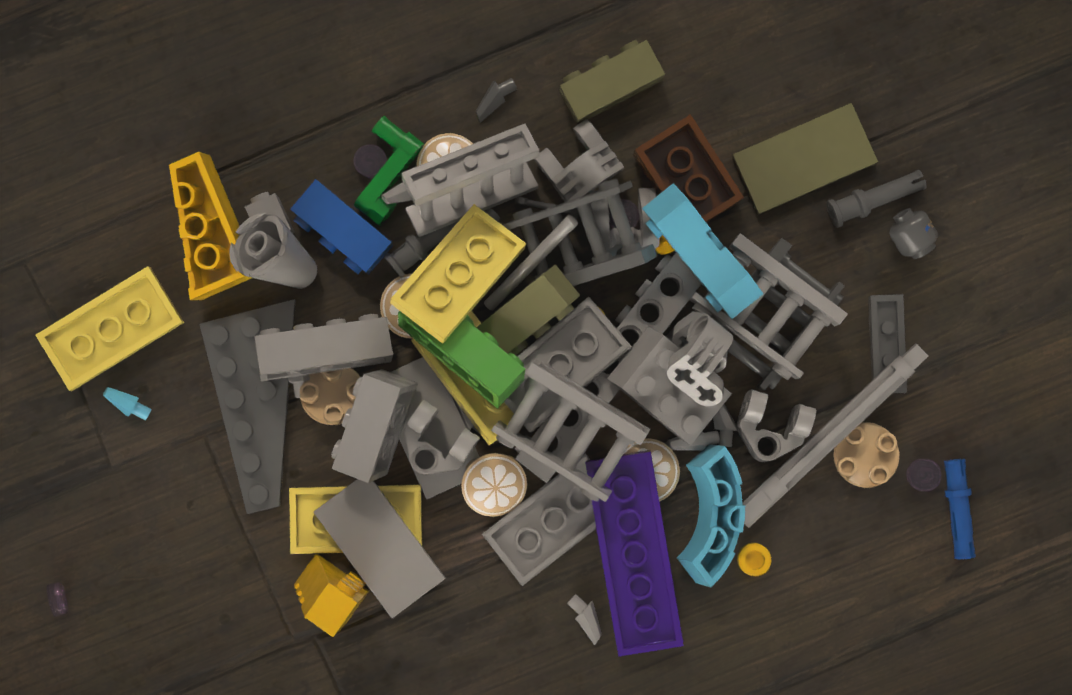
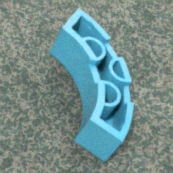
(692, 239)
(719, 516)

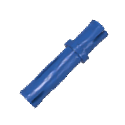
(960, 515)

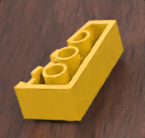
(205, 226)
(329, 594)

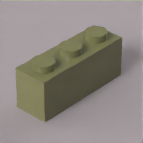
(611, 80)
(531, 310)

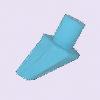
(127, 403)

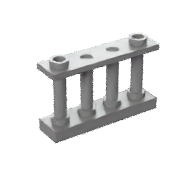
(477, 175)
(798, 294)
(599, 415)

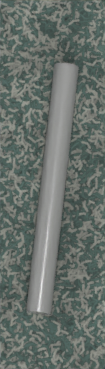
(531, 262)

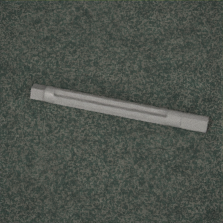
(832, 434)

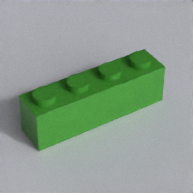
(473, 358)

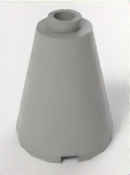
(271, 253)

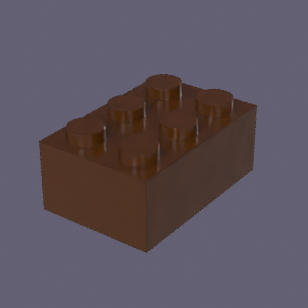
(688, 160)

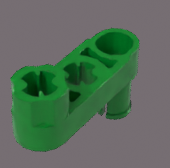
(405, 150)

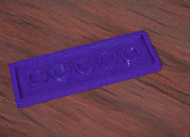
(636, 557)

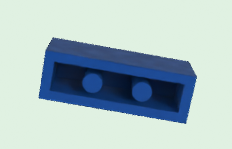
(340, 228)

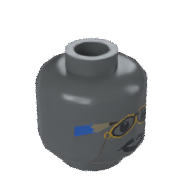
(913, 233)

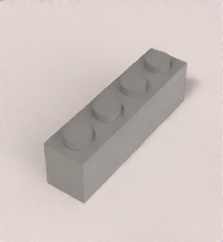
(323, 347)

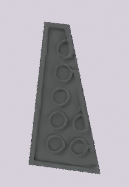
(251, 408)

